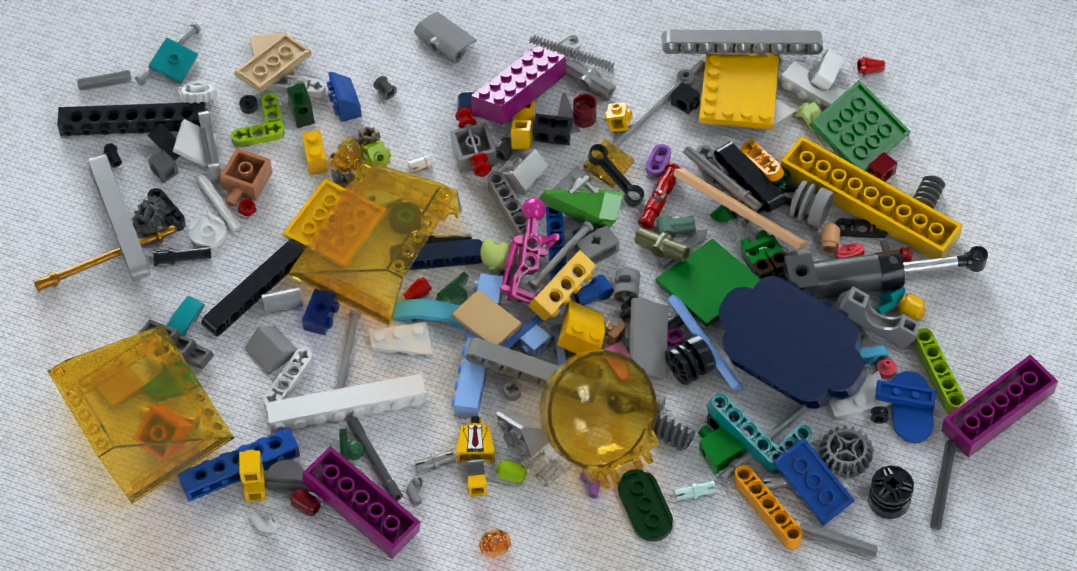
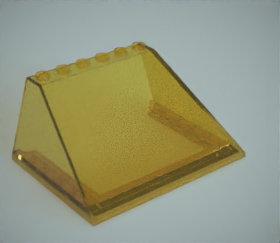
(374, 237)
(141, 410)

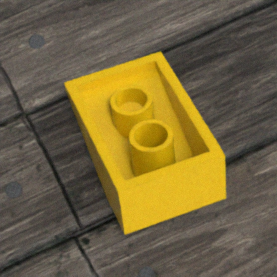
(581, 329)

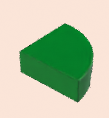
(722, 214)

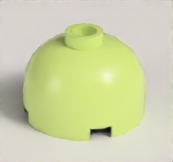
(496, 255)

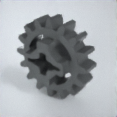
(149, 215)

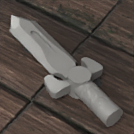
(692, 241)

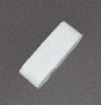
(827, 70)

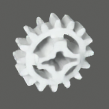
(197, 92)

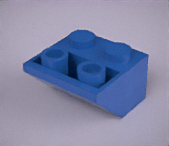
(343, 96)

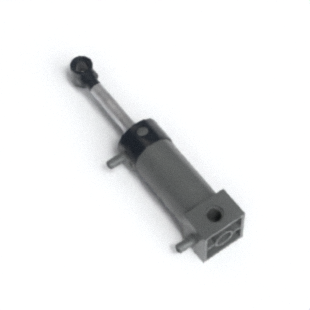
(870, 271)

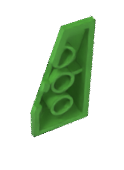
(596, 208)

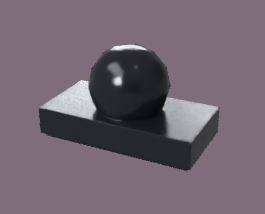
(164, 140)

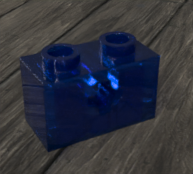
(320, 312)

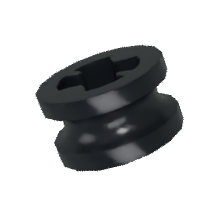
(879, 414)

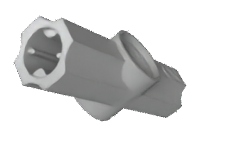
(590, 79)

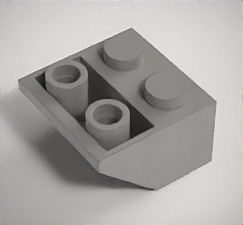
(521, 432)

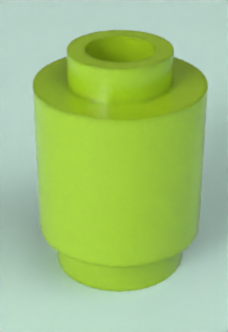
(511, 471)

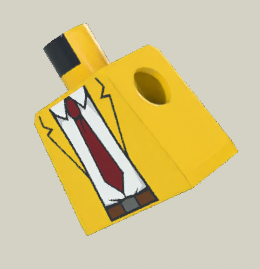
(475, 441)

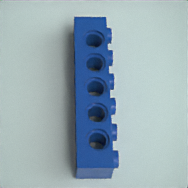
(215, 480)

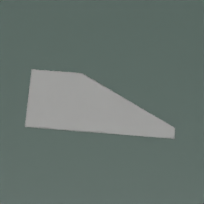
(566, 111)

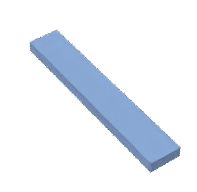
(696, 329)

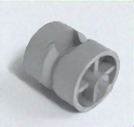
(626, 284)

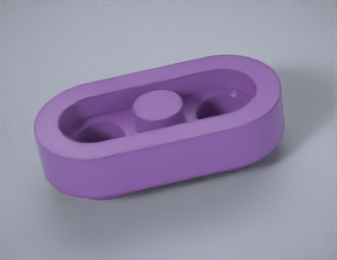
(658, 162)

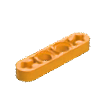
(765, 158)

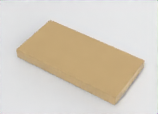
(272, 63)

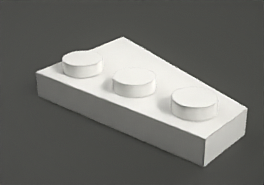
(406, 339)

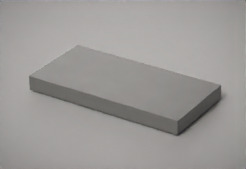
(649, 336)

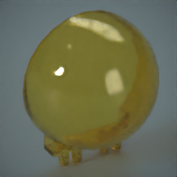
(600, 413)

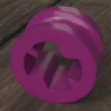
(674, 332)

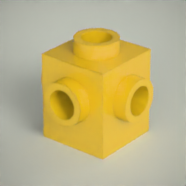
(618, 117)

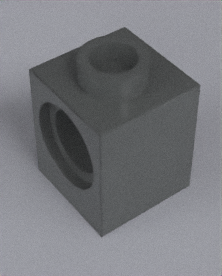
(163, 166)

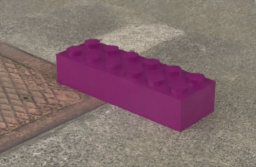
(518, 85)
(999, 405)
(361, 502)

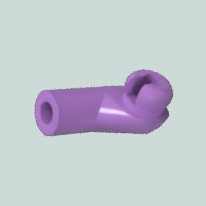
(594, 487)

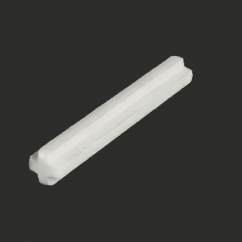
(218, 203)

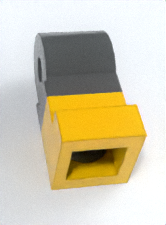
(476, 477)

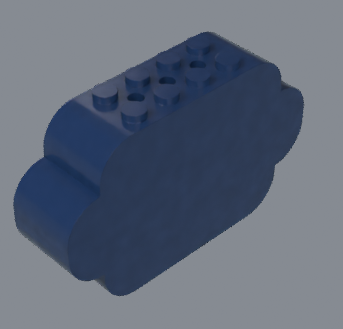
(793, 342)

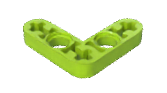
(270, 125)

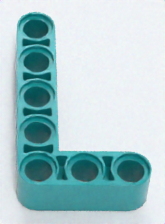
(756, 436)

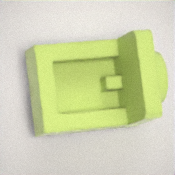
(808, 112)

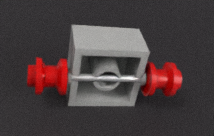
(472, 144)

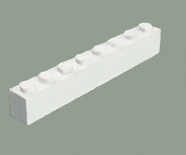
(346, 403)

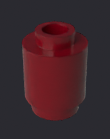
(305, 502)

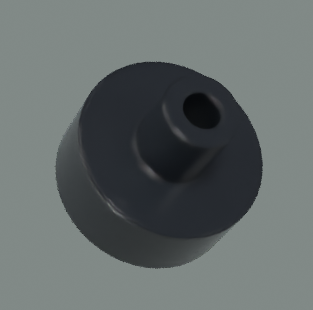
(248, 104)
(626, 308)

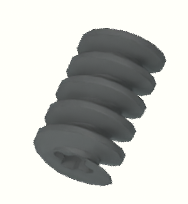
(930, 190)
(672, 433)

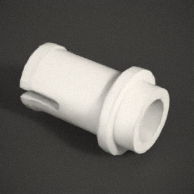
(420, 163)

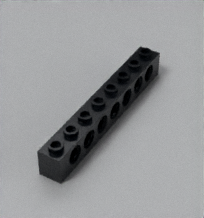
(126, 118)

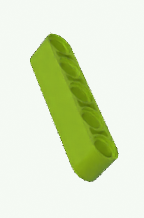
(938, 363)

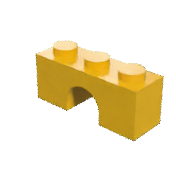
(523, 127)
(252, 475)

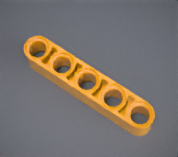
(769, 516)

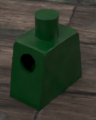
(298, 99)

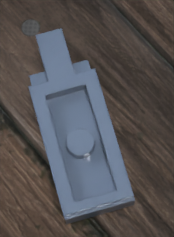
(562, 353)

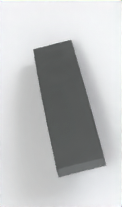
(192, 353)

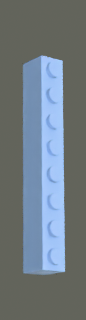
(472, 376)

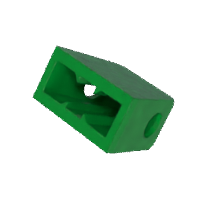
(719, 448)

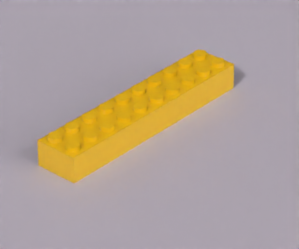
(873, 199)

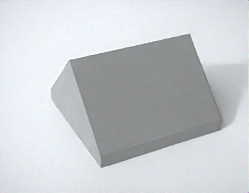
(270, 348)

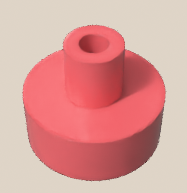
(886, 368)

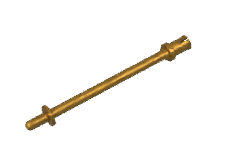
(54, 278)

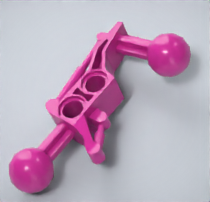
(533, 211)

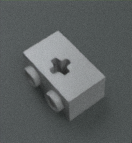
(599, 244)

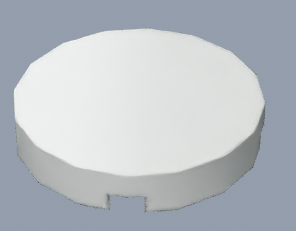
(207, 232)

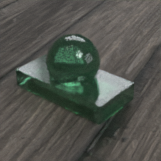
(454, 290)
(352, 450)

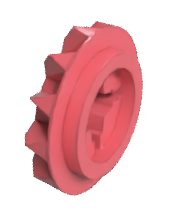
(850, 250)

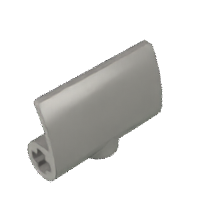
(444, 36)

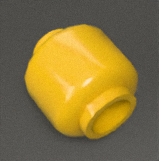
(911, 306)

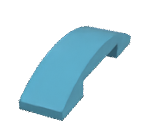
(426, 310)

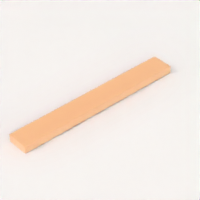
(740, 209)

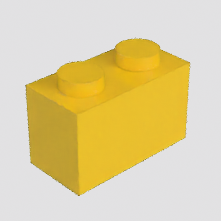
(314, 152)

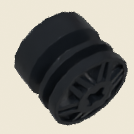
(690, 359)
(890, 492)

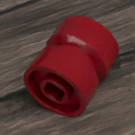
(584, 110)

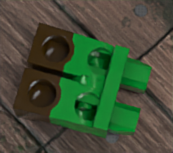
(764, 255)

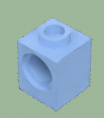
(535, 341)

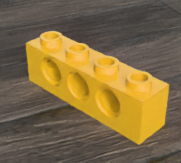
(578, 264)

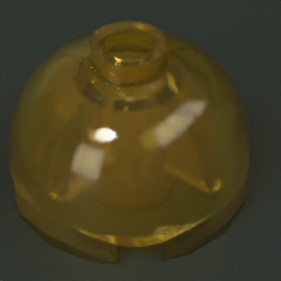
(347, 156)

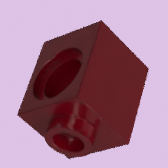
(883, 167)

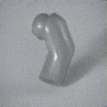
(413, 489)

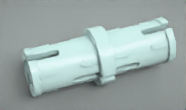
(695, 490)

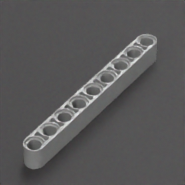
(742, 42)
(119, 217)

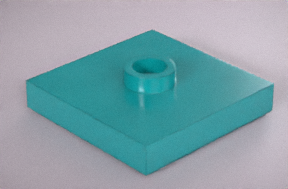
(173, 60)

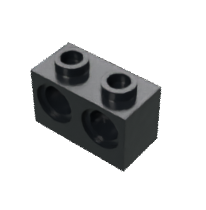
(552, 129)

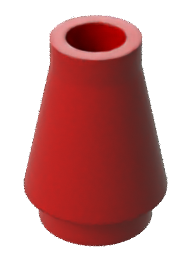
(869, 65)
(417, 289)

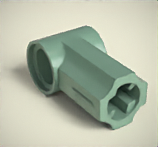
(676, 226)

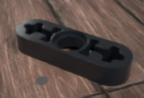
(168, 217)
(847, 222)

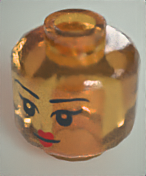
(495, 543)

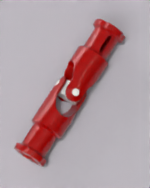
(664, 187)

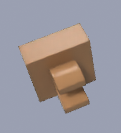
(614, 333)

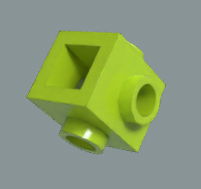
(377, 153)

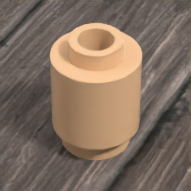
(830, 238)

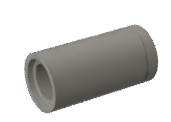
(282, 300)

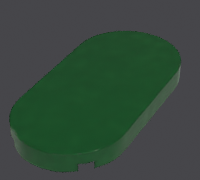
(645, 505)

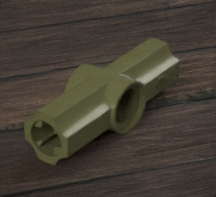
(662, 244)

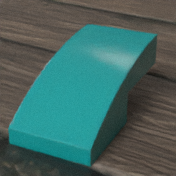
(889, 300)
(185, 314)

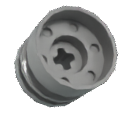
(808, 203)

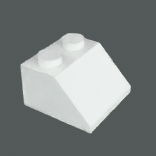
(523, 169)

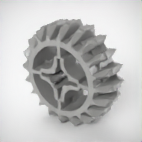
(846, 443)

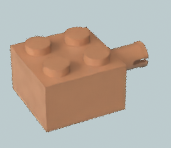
(245, 176)

